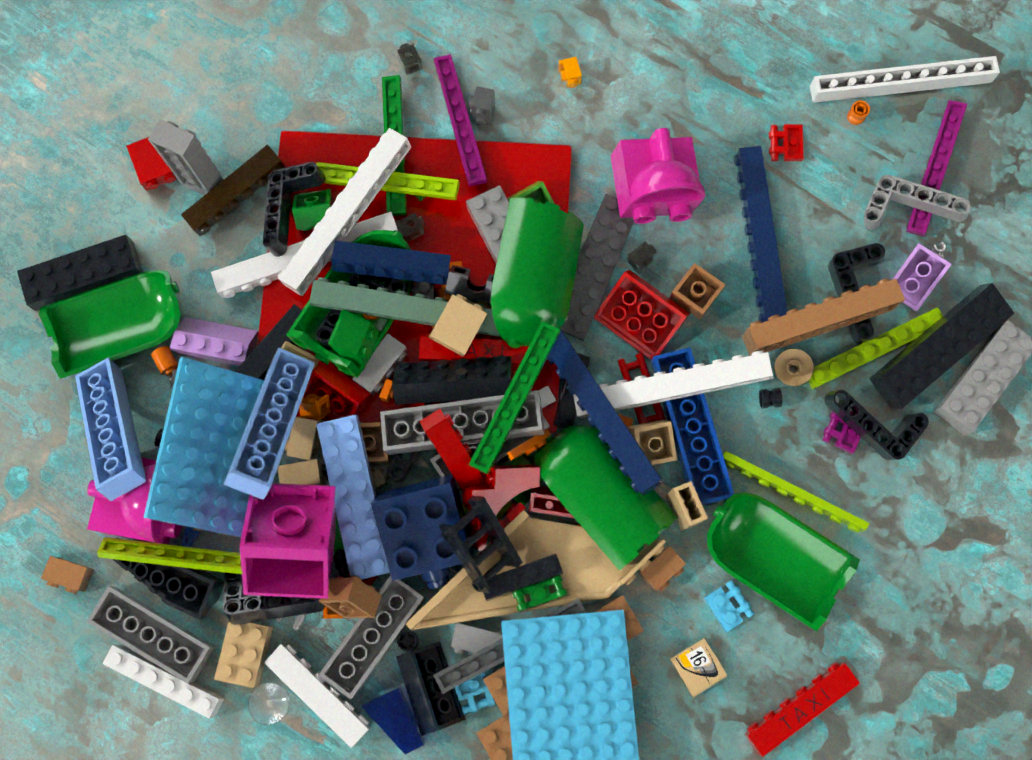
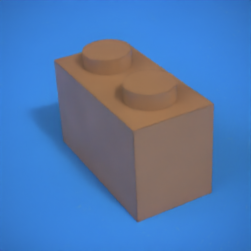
(662, 569)
(67, 574)

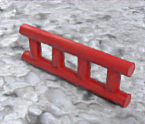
(640, 363)

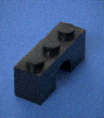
(460, 283)

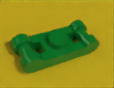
(539, 593)

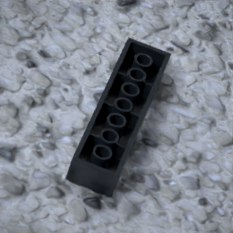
(941, 346)

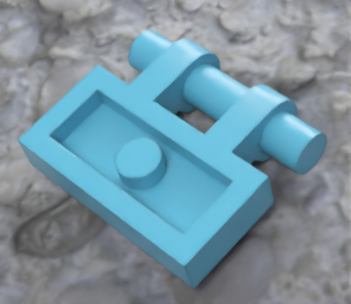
(723, 608)
(474, 687)

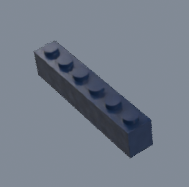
(390, 262)

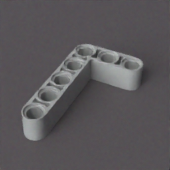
(912, 199)

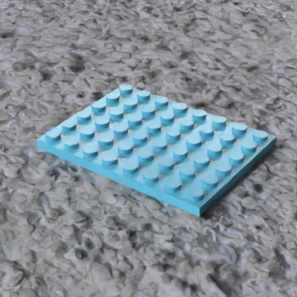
(198, 447)
(570, 687)

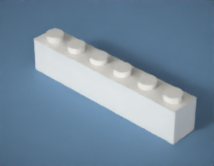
(156, 678)
(317, 695)

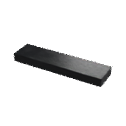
(566, 408)

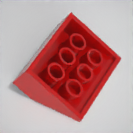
(641, 315)

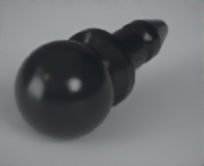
(339, 558)

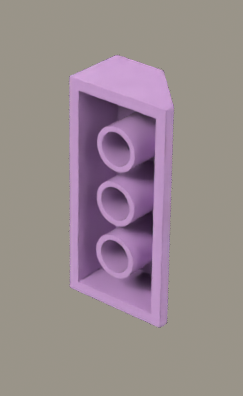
(213, 341)

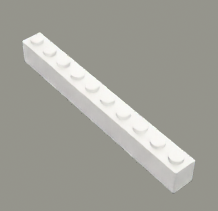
(904, 79)
(345, 211)
(267, 267)
(686, 382)

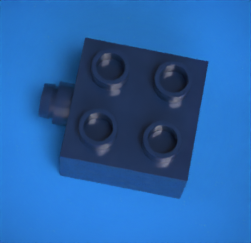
(410, 529)

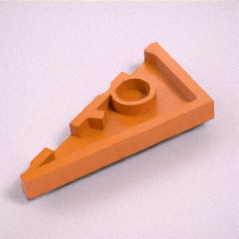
(529, 446)

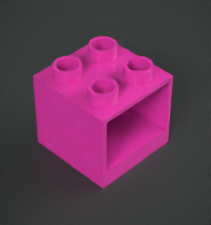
(289, 541)

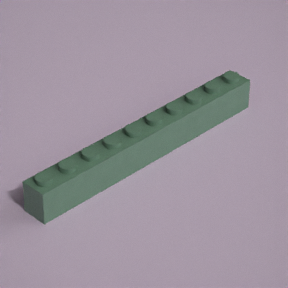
(386, 304)

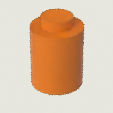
(164, 360)

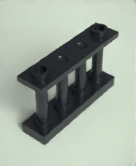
(498, 541)

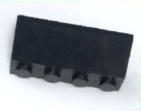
(430, 706)

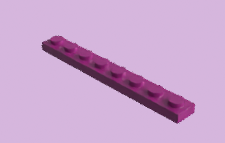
(460, 120)
(938, 162)

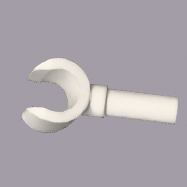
(942, 246)

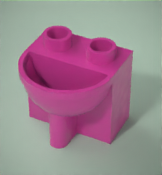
(656, 178)
(125, 514)

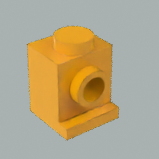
(570, 72)

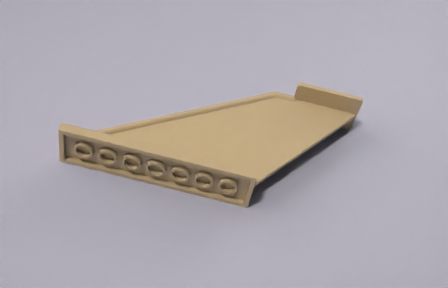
(585, 576)

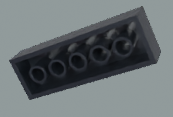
(79, 271)
(451, 379)

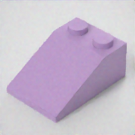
(920, 275)

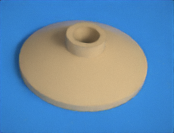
(797, 359)

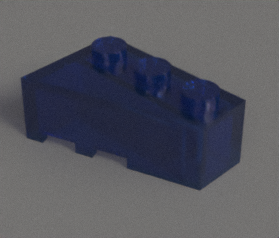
(396, 720)

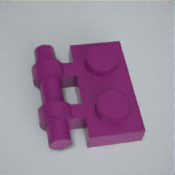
(846, 439)

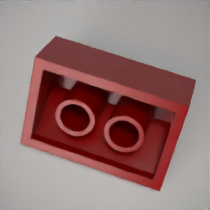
(345, 395)

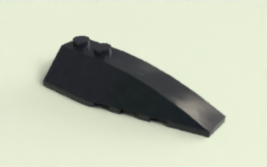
(178, 587)

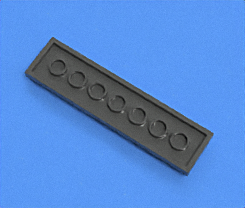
(596, 266)

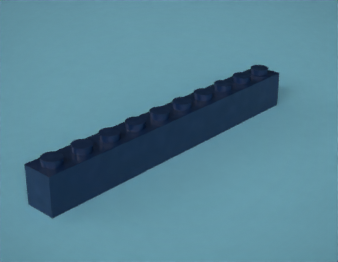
(761, 233)
(603, 416)

